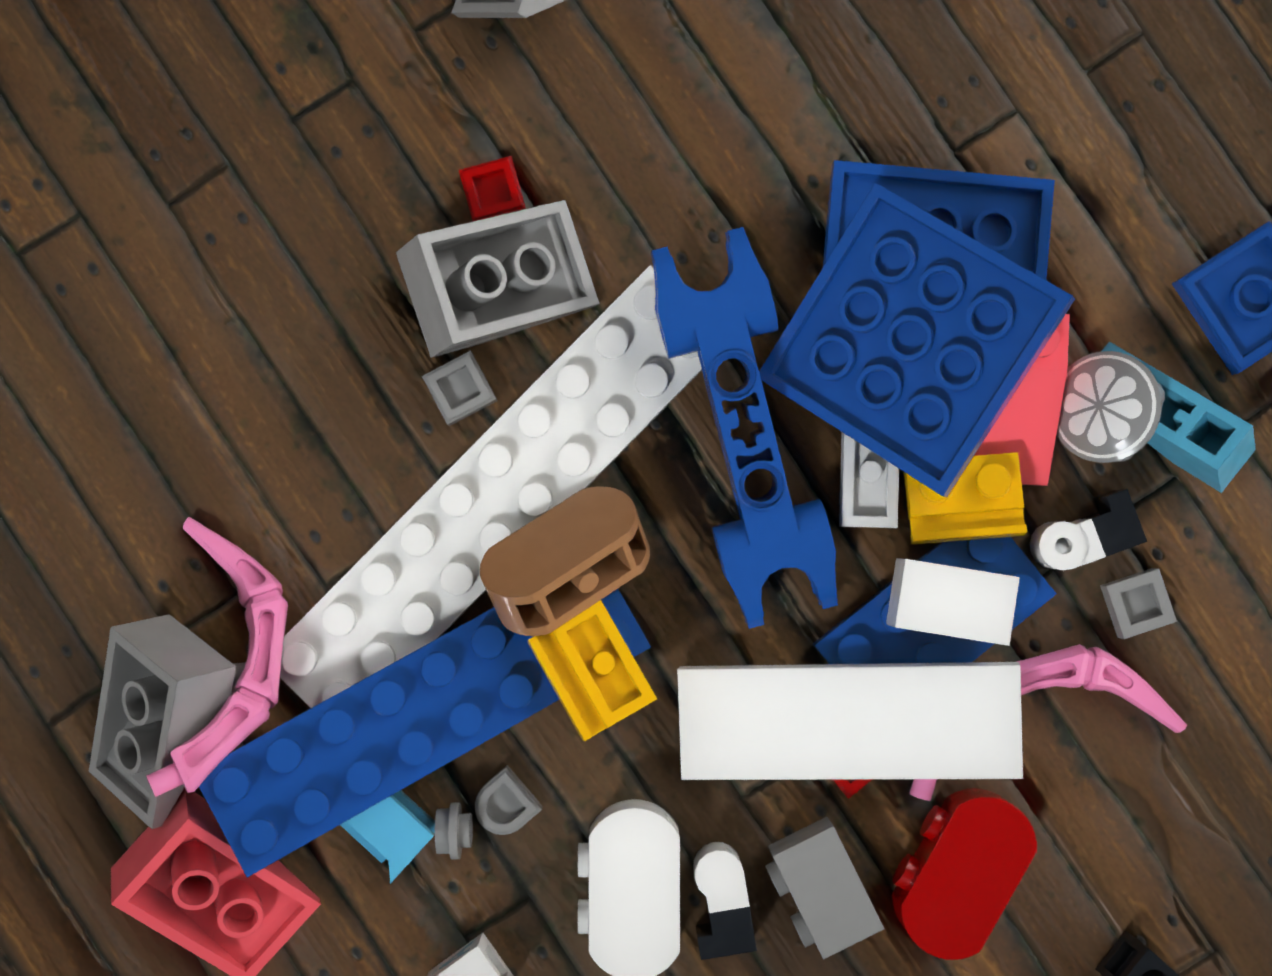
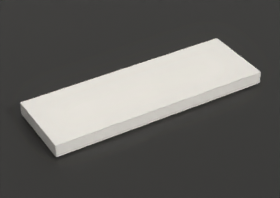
(851, 721)

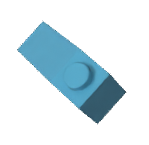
(1199, 432)

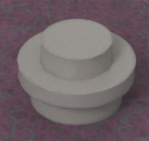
(453, 830)

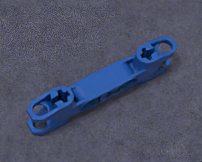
(720, 328)

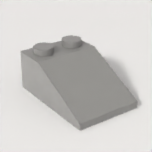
(496, 276)
(154, 696)

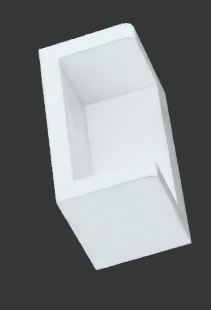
(952, 601)

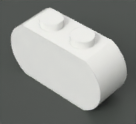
(631, 889)

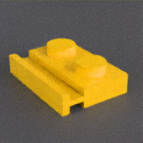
(980, 506)
(592, 671)

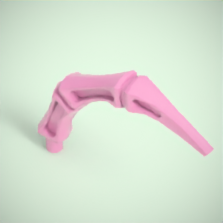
(1096, 672)
(258, 682)

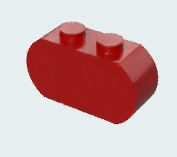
(963, 872)

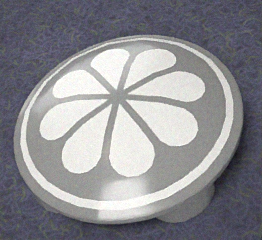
(1109, 407)

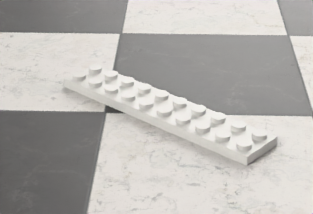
(520, 468)

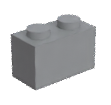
(825, 888)

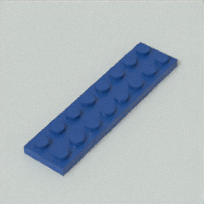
(382, 735)

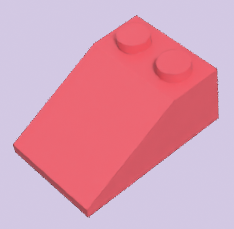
(1033, 412)
(197, 895)

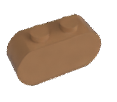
(565, 560)

